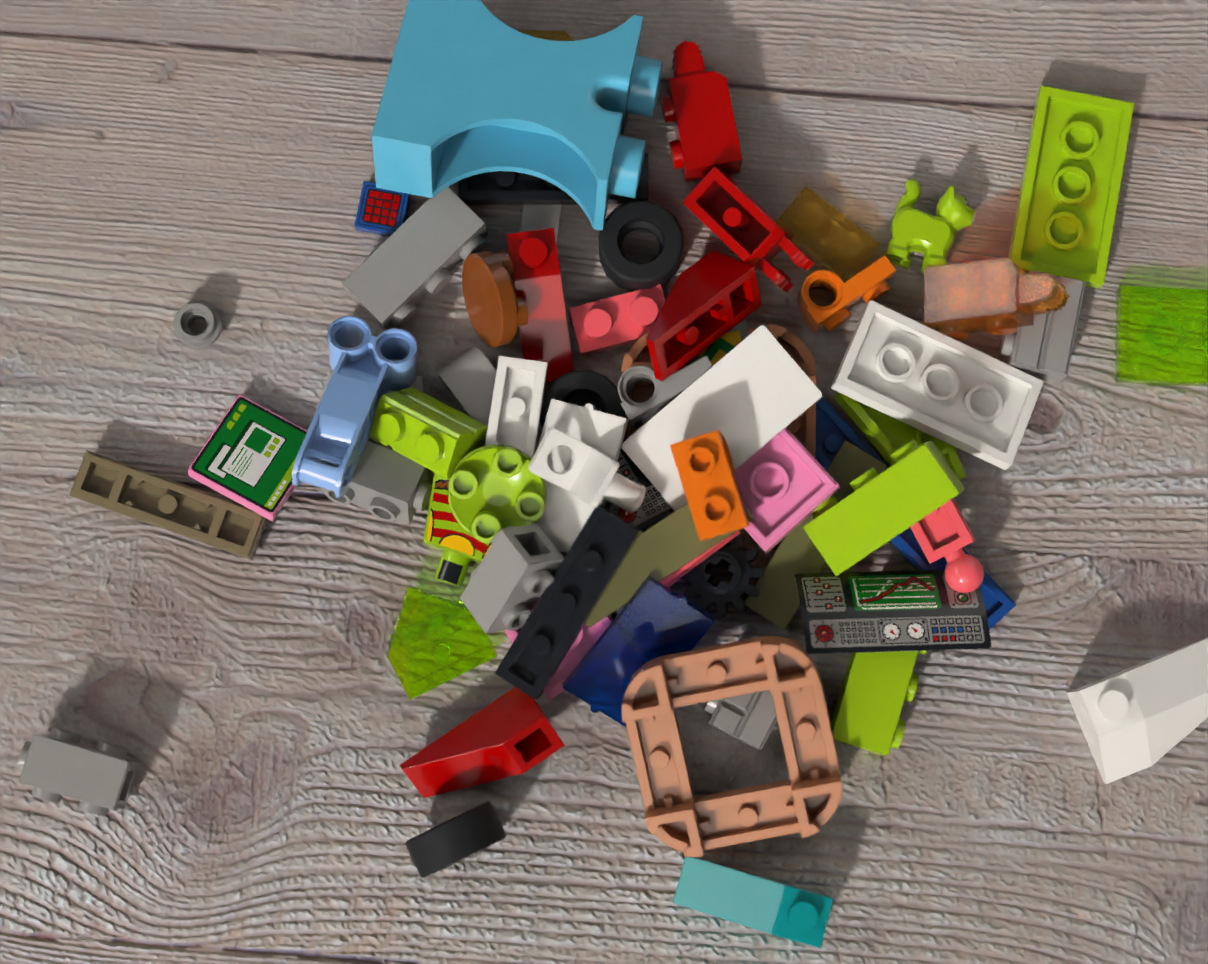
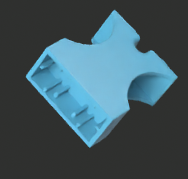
(491, 99)

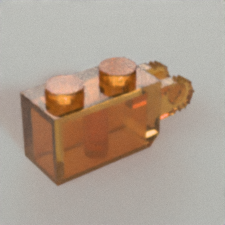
(987, 297)

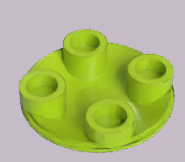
(495, 491)

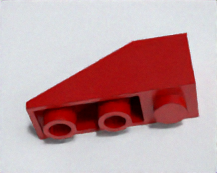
(489, 746)

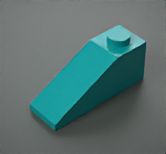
(753, 901)

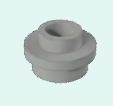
(185, 318)

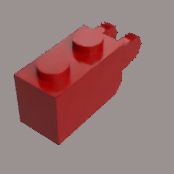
(701, 117)
(744, 225)

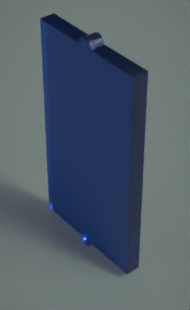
(648, 627)

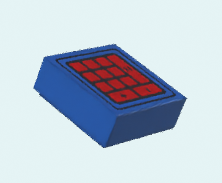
(381, 210)

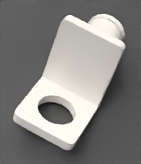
(590, 474)

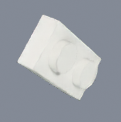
(517, 403)

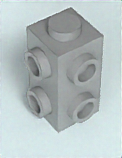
(386, 485)
(511, 578)
(64, 767)

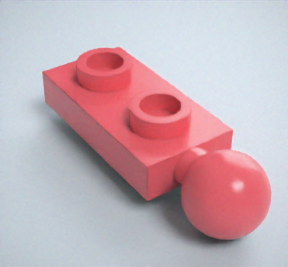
(944, 535)

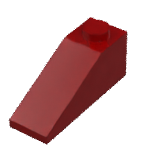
(540, 285)
(701, 309)

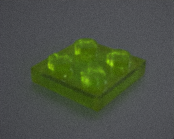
(1161, 336)

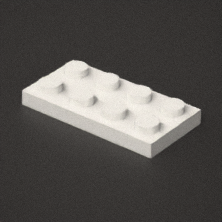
(937, 385)

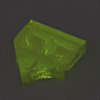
(435, 642)

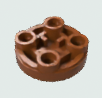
(492, 297)

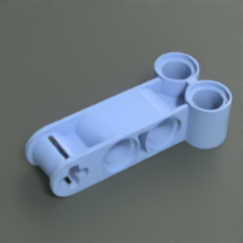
(351, 400)

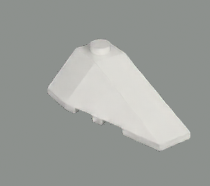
(1143, 710)

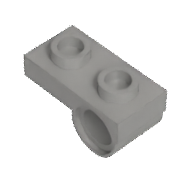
(664, 390)

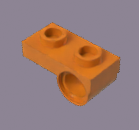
(866, 285)
(710, 484)

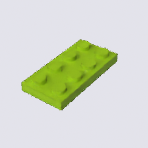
(1071, 185)

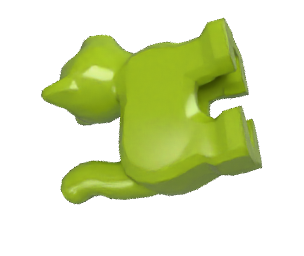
(927, 233)

